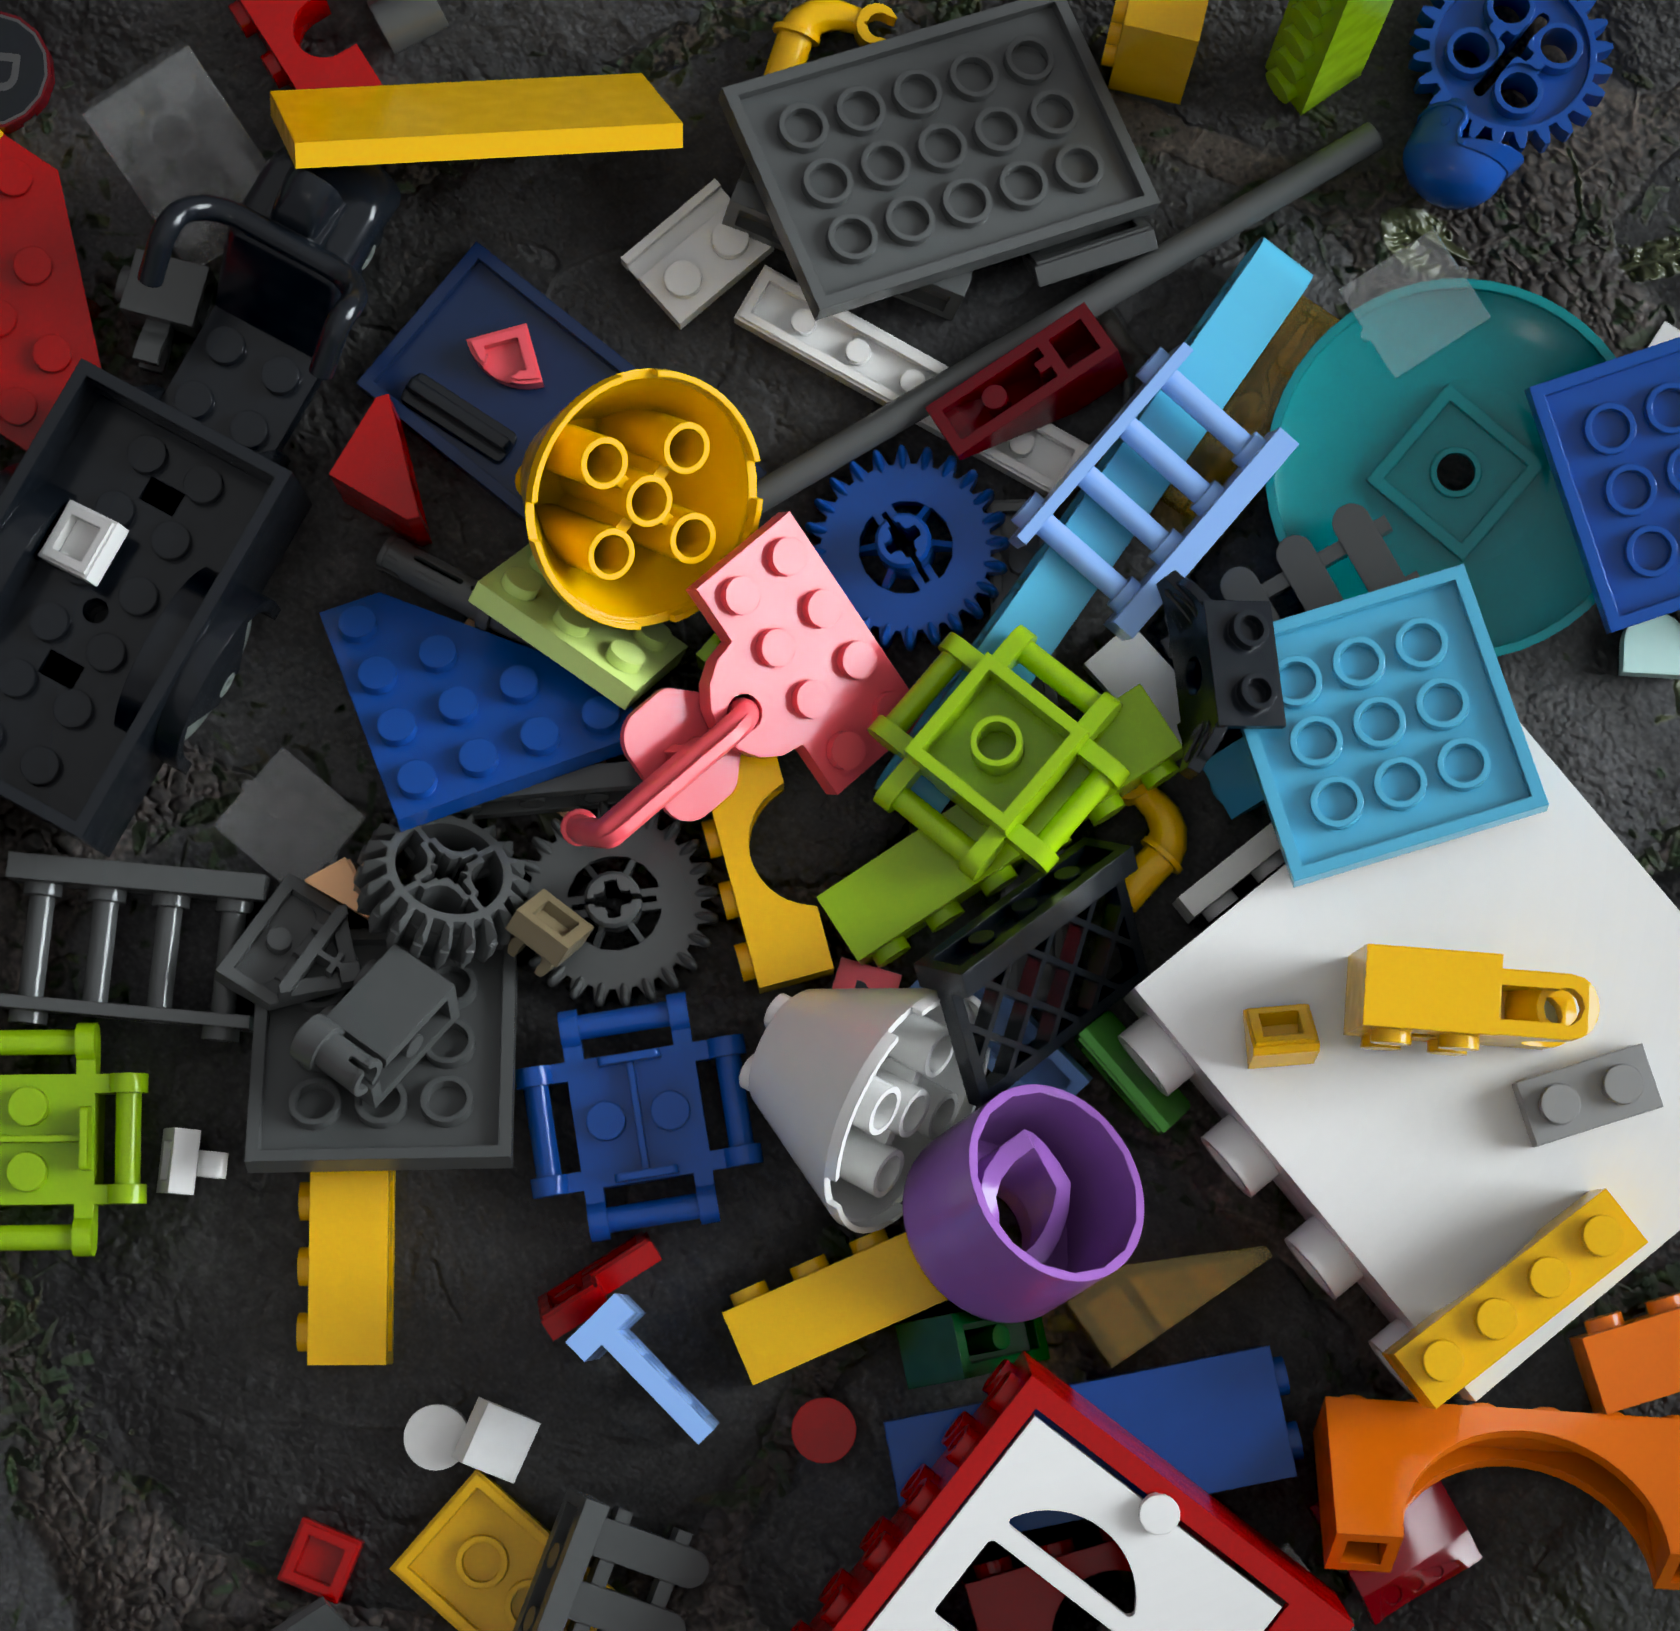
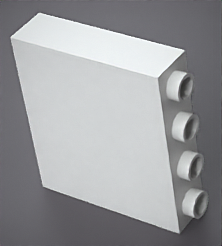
(1413, 1157)

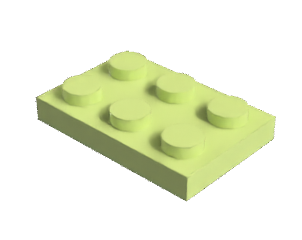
(607, 658)

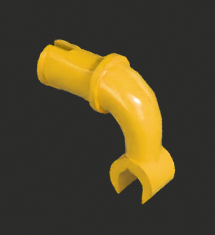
(808, 21)
(1162, 847)

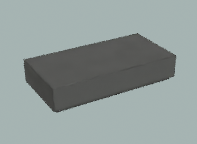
(1090, 251)

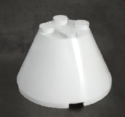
(858, 1091)

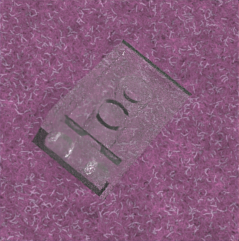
(176, 140)

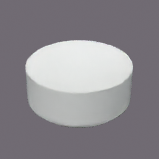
(433, 1436)

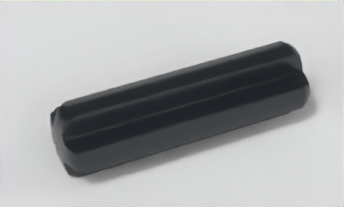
(458, 418)

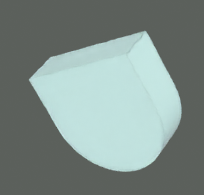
(1651, 649)

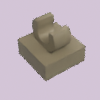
(547, 929)

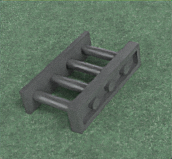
(108, 887)

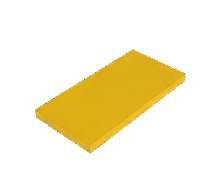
(473, 120)

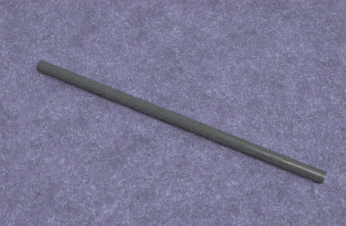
(1098, 297)

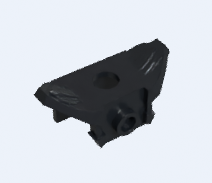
(1221, 668)

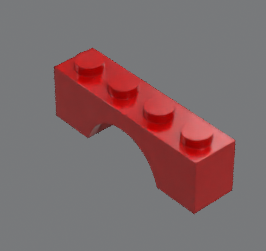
(1021, 1600)

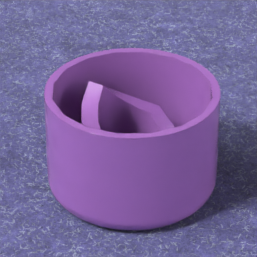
(1061, 1178)

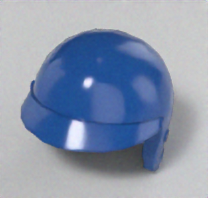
(1455, 169)

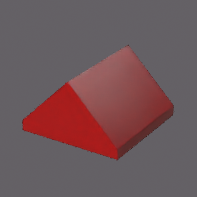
(379, 475)

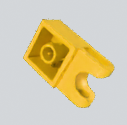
(1460, 1001)

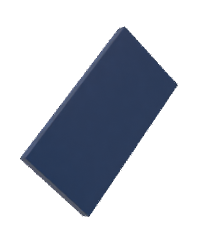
(470, 302)

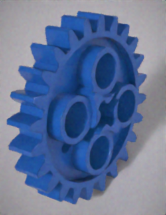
(1552, 90)

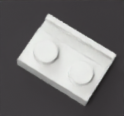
(694, 256)

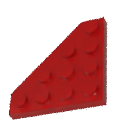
(41, 295)

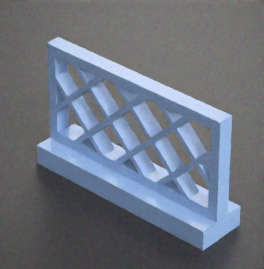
(610, 1331)

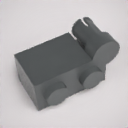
(379, 1026)

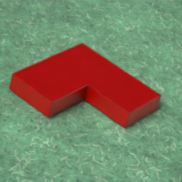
(587, 1290)

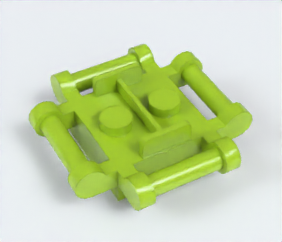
(997, 750)
(57, 1139)

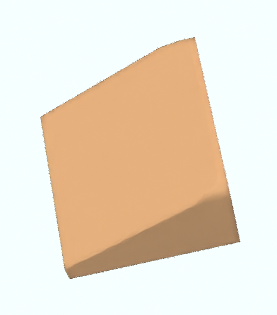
(338, 883)

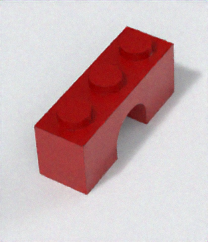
(282, 29)

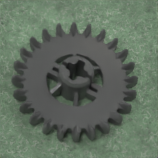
(677, 898)

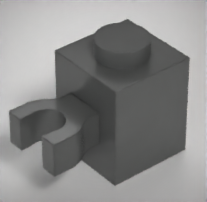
(166, 311)

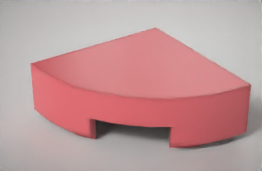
(508, 357)

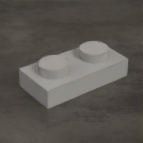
(1587, 1095)

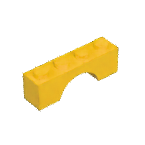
(781, 936)
(1516, 1299)

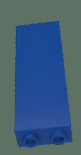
(1203, 1415)

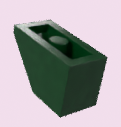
(964, 1346)

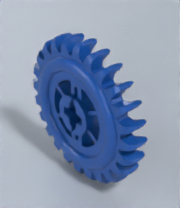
(936, 491)

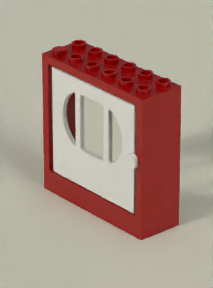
(1174, 1575)

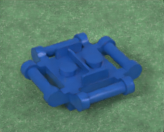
(638, 1117)

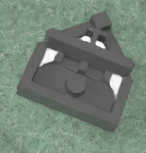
(292, 950)

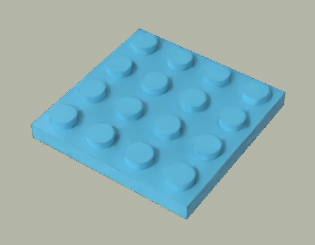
(1390, 729)

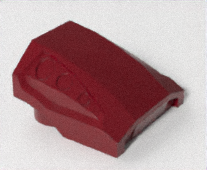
(1431, 1552)

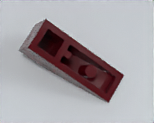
(1031, 385)

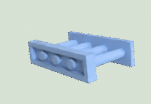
(1212, 503)

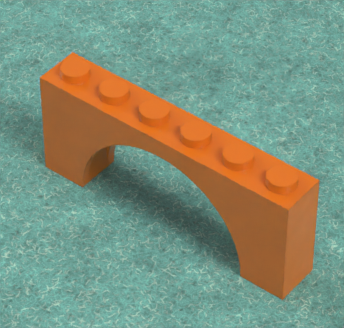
(1387, 1452)

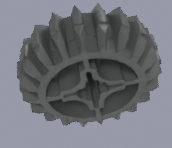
(440, 906)

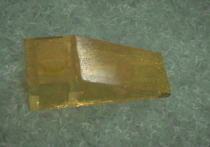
(1152, 1296)

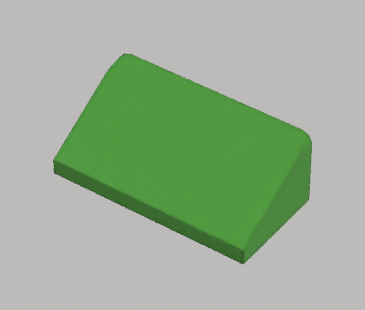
(1106, 1054)

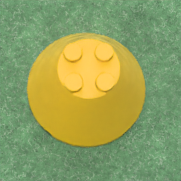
(638, 495)

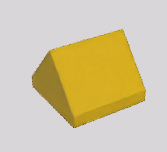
(1280, 1036)

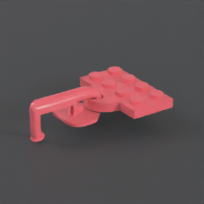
(805, 679)

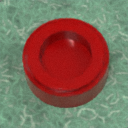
(823, 1430)

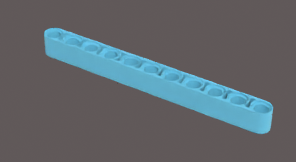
(1224, 348)

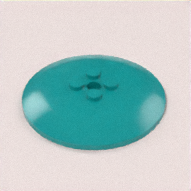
(1381, 448)

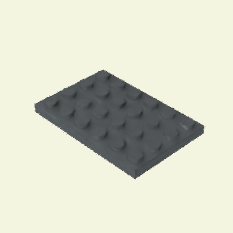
(937, 153)

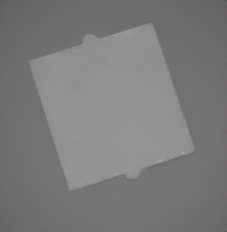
(1414, 303)
(289, 819)

